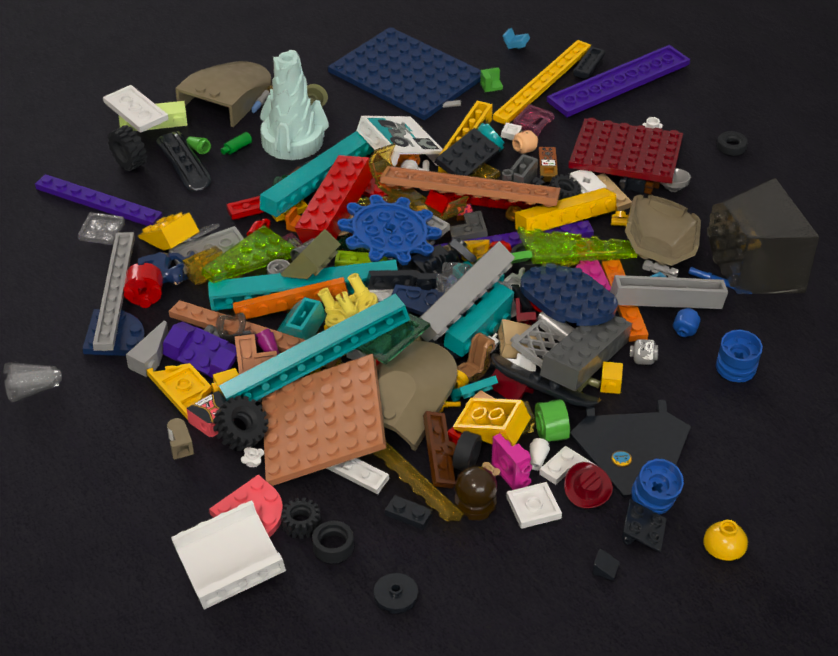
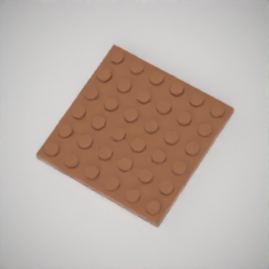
(323, 420)

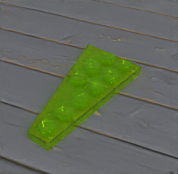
(571, 247)
(248, 255)

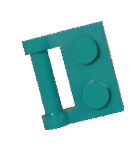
(470, 389)

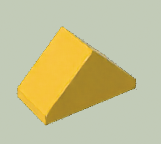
(477, 247)

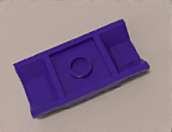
(199, 348)

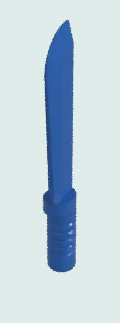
(704, 275)

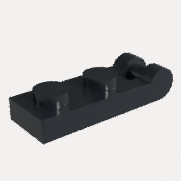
(389, 278)

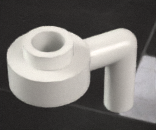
(411, 164)

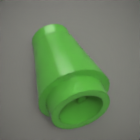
(199, 144)

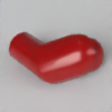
(256, 225)

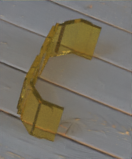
(382, 159)

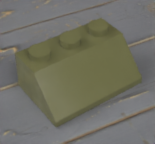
(313, 257)

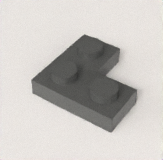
(473, 227)

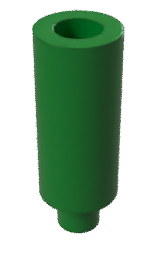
(236, 143)

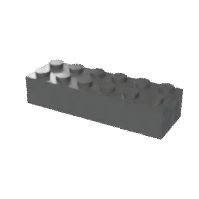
(584, 351)

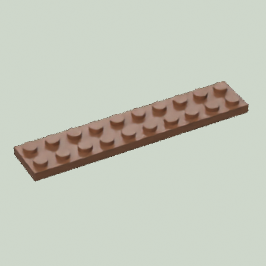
(470, 185)

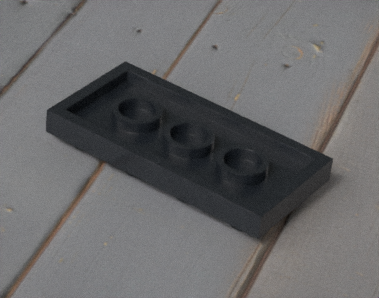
(467, 154)

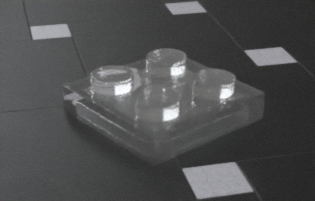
(100, 228)

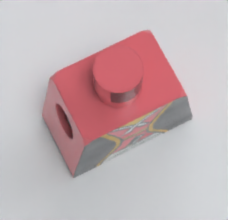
(202, 413)

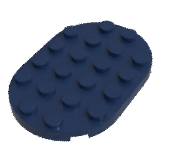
(568, 295)

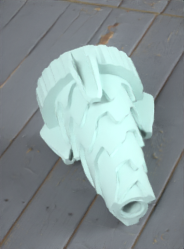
(290, 122)

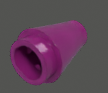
(267, 341)

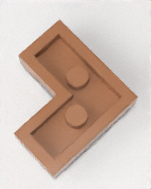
(247, 353)

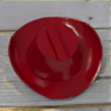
(587, 485)

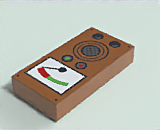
(547, 156)

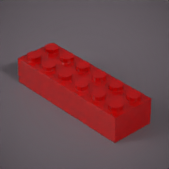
(341, 186)

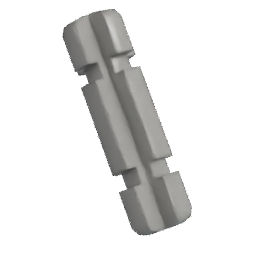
(649, 265)

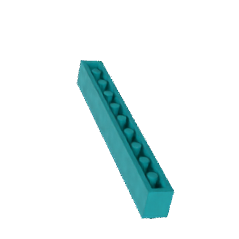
(310, 176)
(226, 292)
(317, 350)

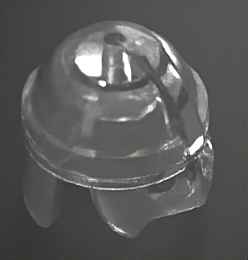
(450, 274)

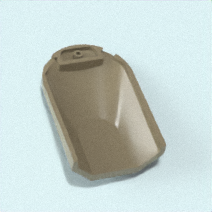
(662, 230)
(415, 383)

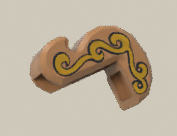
(478, 357)

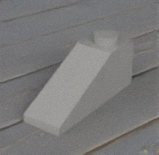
(148, 351)

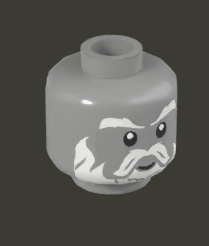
(644, 351)

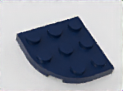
(128, 335)

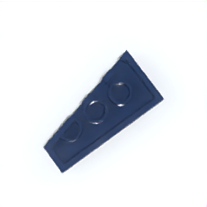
(416, 299)

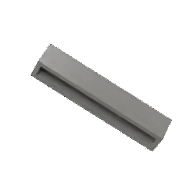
(669, 292)

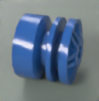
(739, 355)
(657, 485)

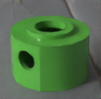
(552, 420)

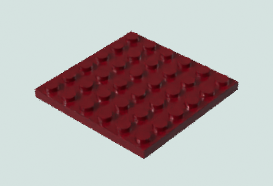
(626, 150)

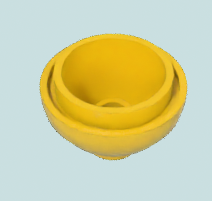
(725, 540)

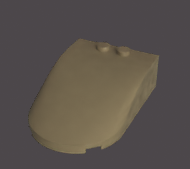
(227, 84)

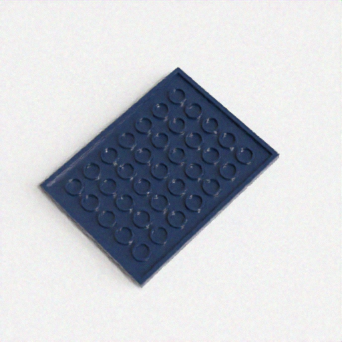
(406, 73)

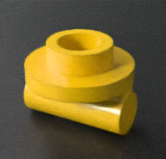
(619, 218)

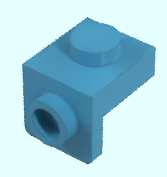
(513, 41)

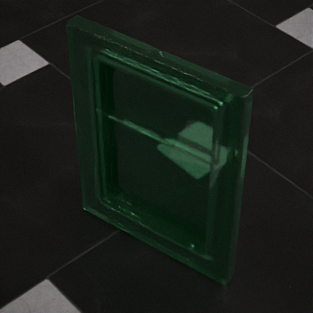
(396, 340)

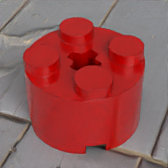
(143, 284)

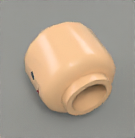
(525, 142)

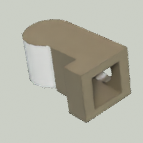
(180, 439)

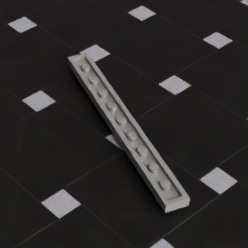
(113, 292)

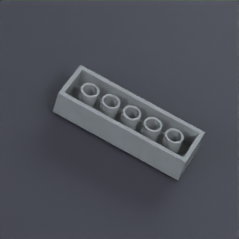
(466, 291)

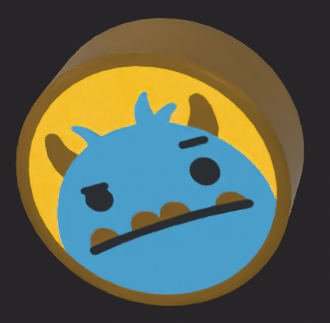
(621, 458)

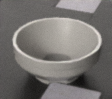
(680, 180)

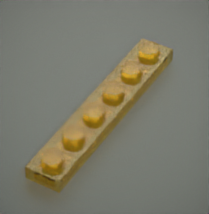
(419, 484)

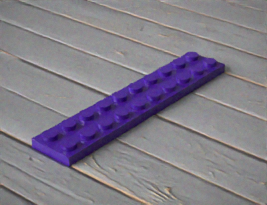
(617, 80)

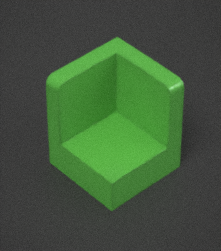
(491, 80)

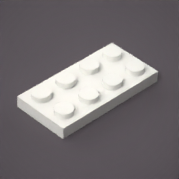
(135, 108)

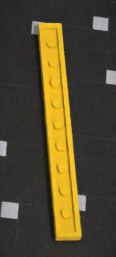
(541, 82)

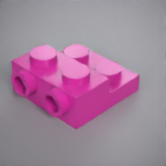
(512, 462)

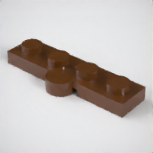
(439, 449)

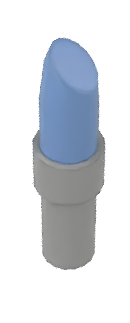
(260, 101)

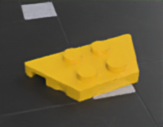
(181, 385)

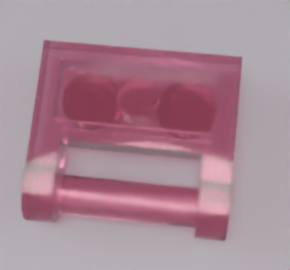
(530, 115)

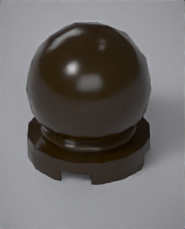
(476, 492)

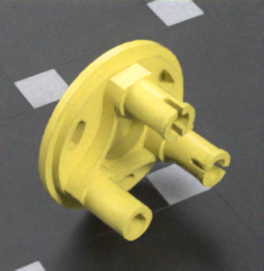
(347, 305)

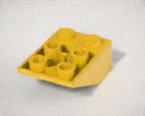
(170, 231)

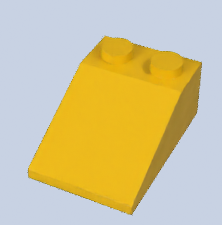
(494, 416)

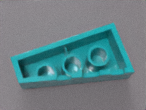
(481, 318)

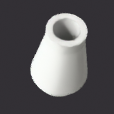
(538, 451)

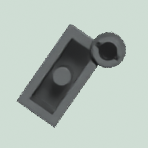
(522, 171)

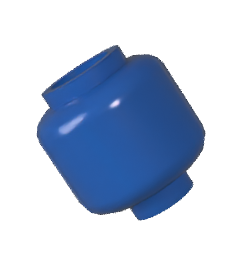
(686, 322)

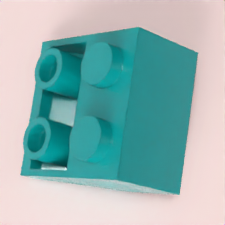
(304, 319)

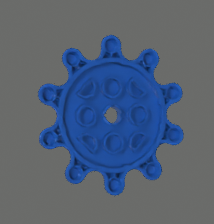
(407, 227)

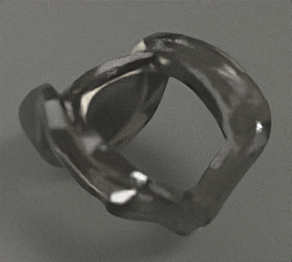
(220, 326)

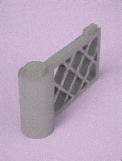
(554, 331)

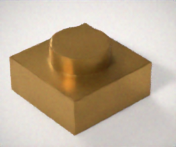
(548, 172)

